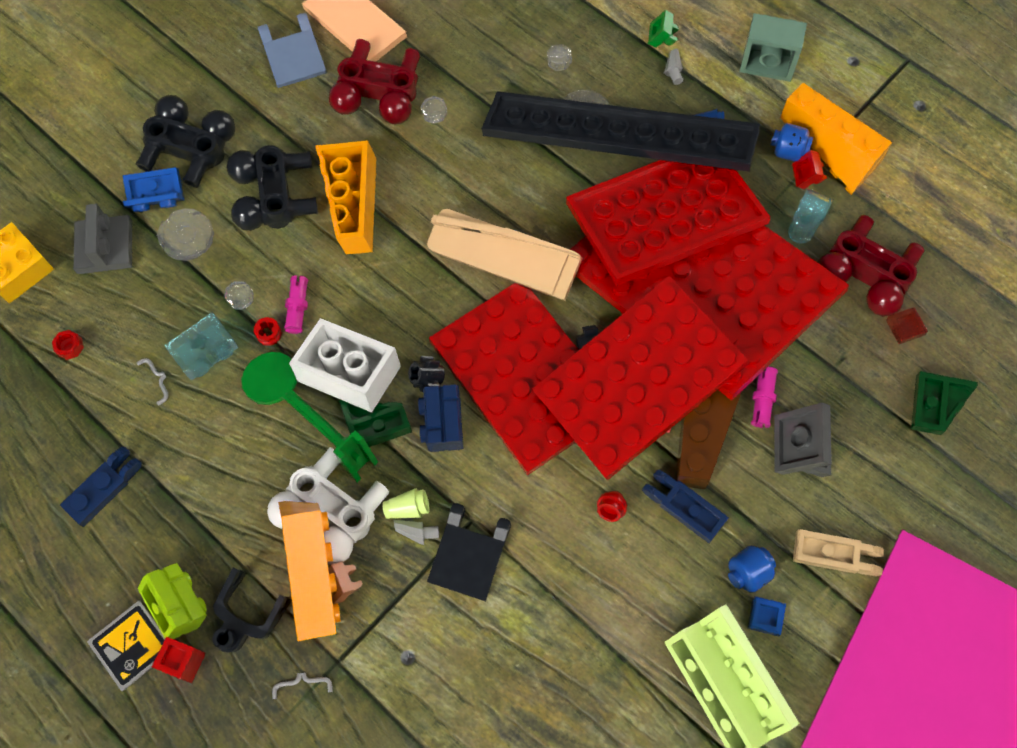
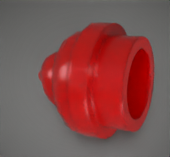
(611, 506)

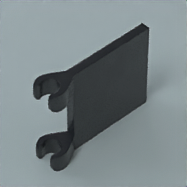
(466, 558)

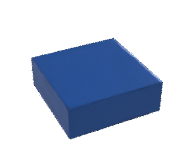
(766, 616)

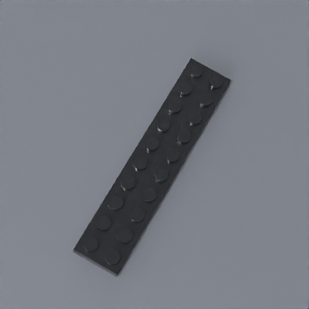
(623, 130)

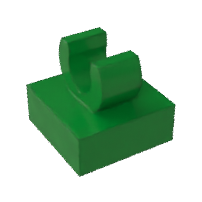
(662, 30)

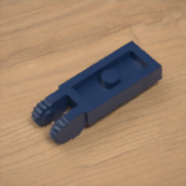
(100, 487)
(687, 506)

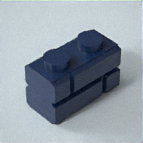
(442, 418)

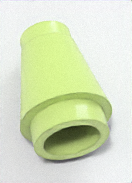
(407, 505)

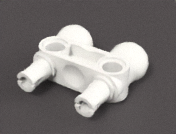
(334, 501)

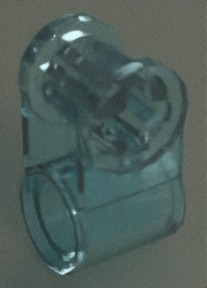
(809, 215)

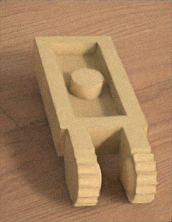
(835, 552)

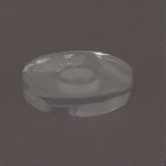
(185, 234)

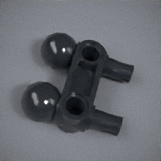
(185, 140)
(251, 212)

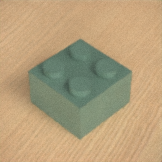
(773, 47)

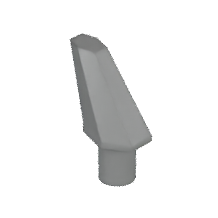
(674, 67)
(416, 530)

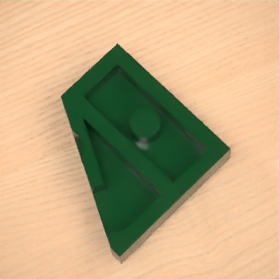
(938, 401)
(380, 425)

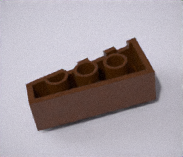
(702, 439)

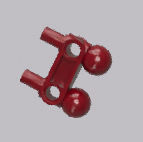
(376, 82)
(874, 265)

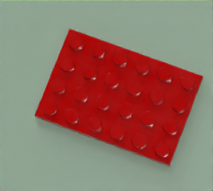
(664, 215)
(498, 360)
(640, 377)

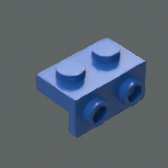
(153, 188)

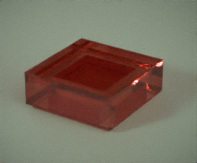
(906, 325)

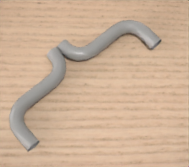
(163, 376)
(297, 680)

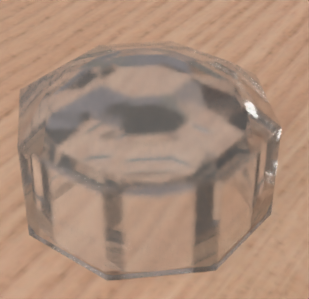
(559, 57)
(434, 109)
(239, 295)

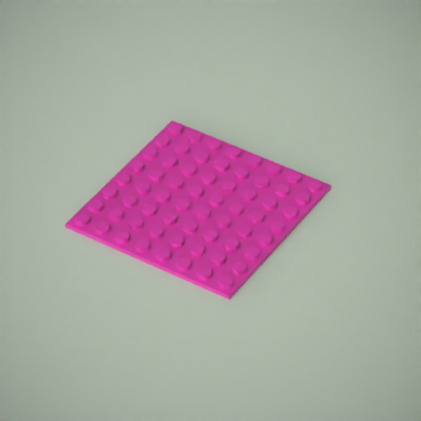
(926, 660)

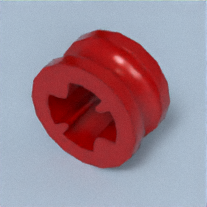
(266, 340)

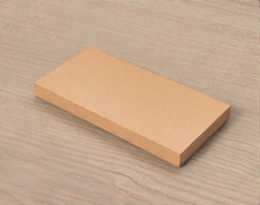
(357, 20)

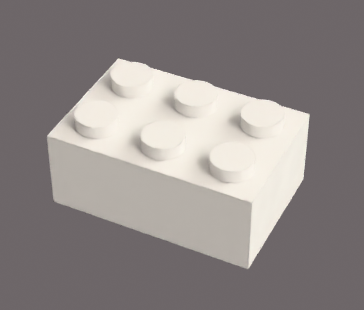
(345, 364)

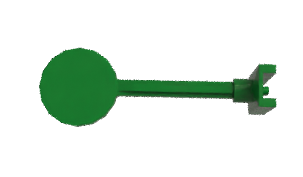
(271, 380)

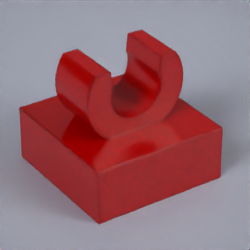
(808, 170)

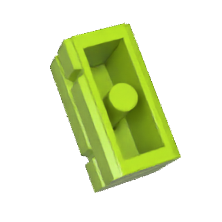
(172, 601)

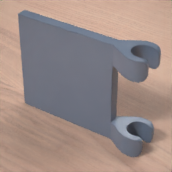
(293, 56)

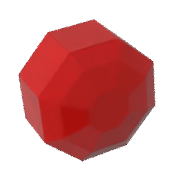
(67, 344)

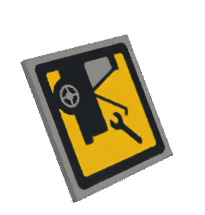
(128, 645)

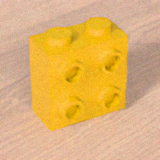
(19, 264)

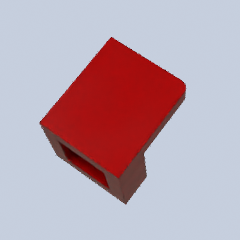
(178, 659)

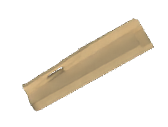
(504, 253)

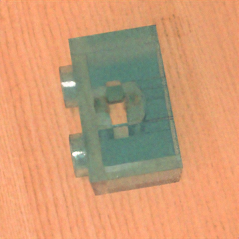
(188, 345)

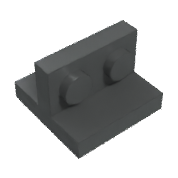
(102, 242)
(803, 440)

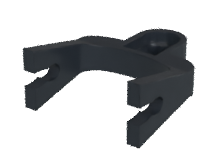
(235, 627)

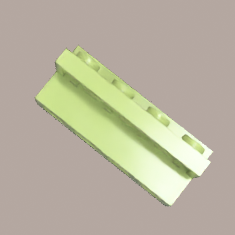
(731, 681)

